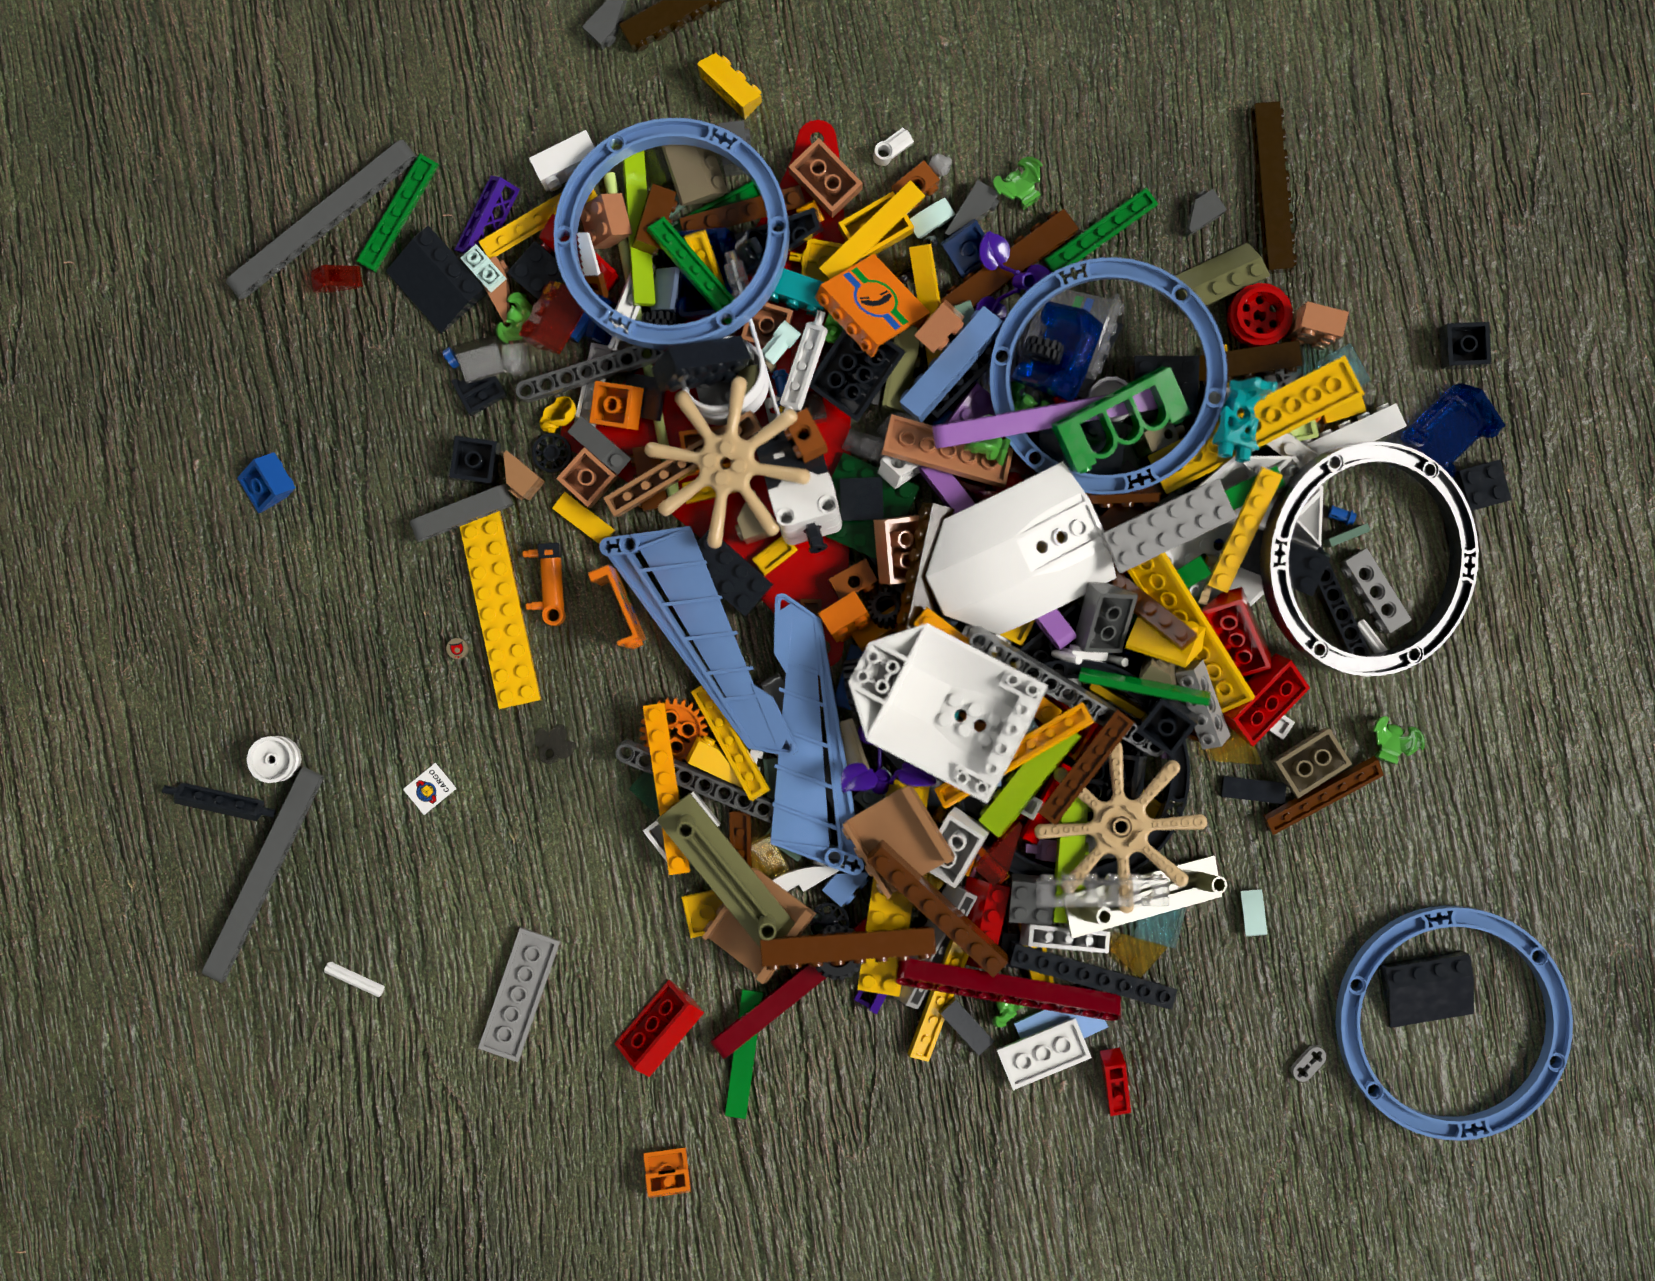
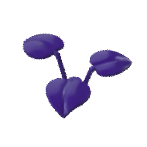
(992, 253)
(860, 778)

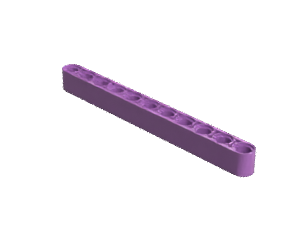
(1025, 420)
(955, 497)

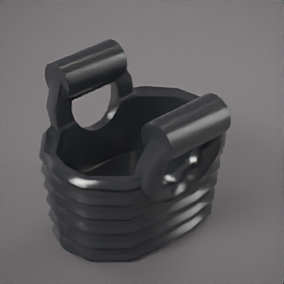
(751, 248)

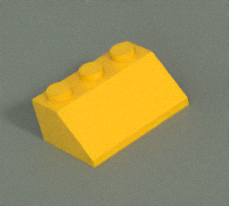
(729, 84)
(1150, 642)

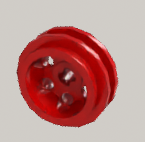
(1246, 332)

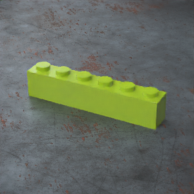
(1023, 787)
(1070, 852)

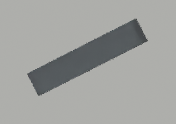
(461, 513)

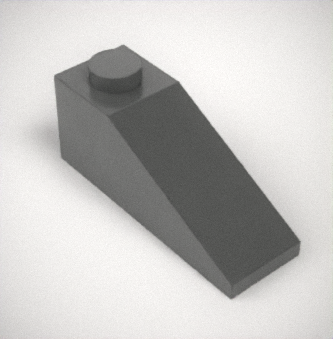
(605, 22)
(976, 206)
(599, 445)

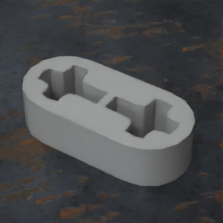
(1312, 1067)

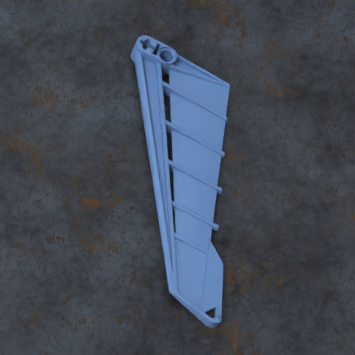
(690, 589)
(800, 790)

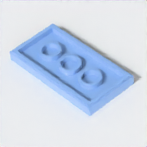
(1045, 1019)

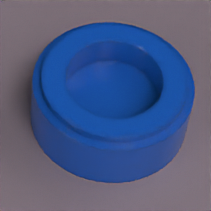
(450, 357)

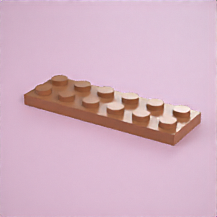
(915, 444)

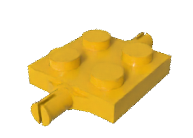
(814, 256)

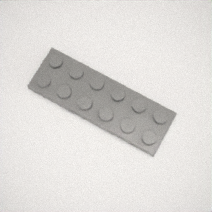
(1168, 525)
(519, 994)

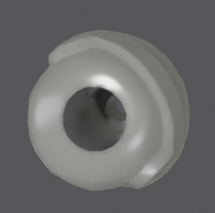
(940, 164)

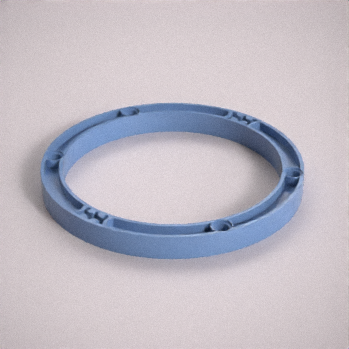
(634, 140)
(1135, 272)
(1556, 1040)

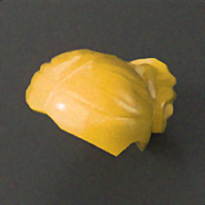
(558, 414)

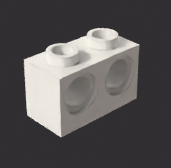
(897, 471)

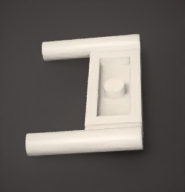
(1076, 654)

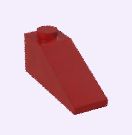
(1115, 1081)

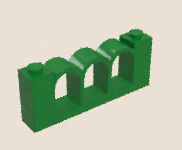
(1170, 405)

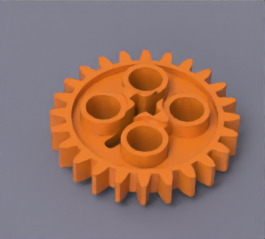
(684, 715)

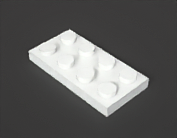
(1044, 1053)

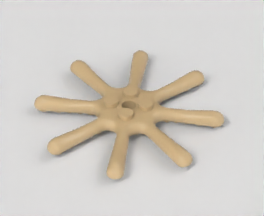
(742, 459)
(1137, 824)

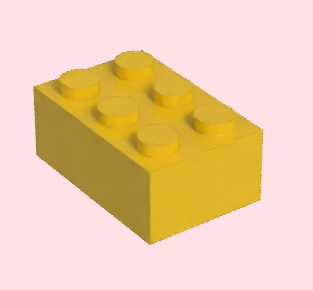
(853, 223)

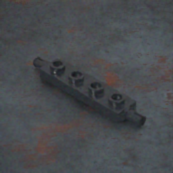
(219, 801)

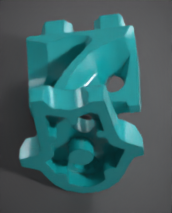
(1231, 431)

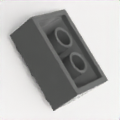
(1105, 618)

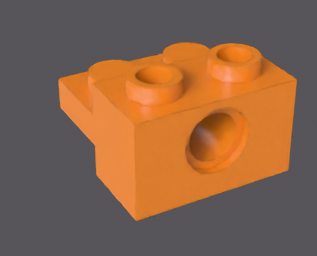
(669, 1183)

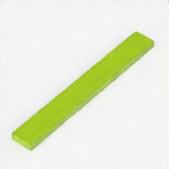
(640, 261)

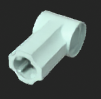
(782, 339)

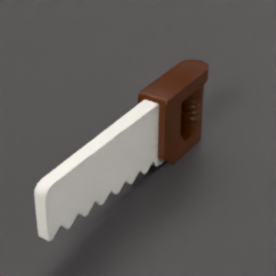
(590, 264)

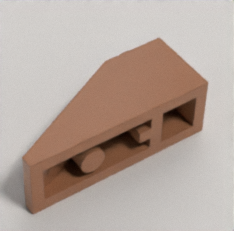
(501, 293)

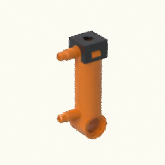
(551, 578)

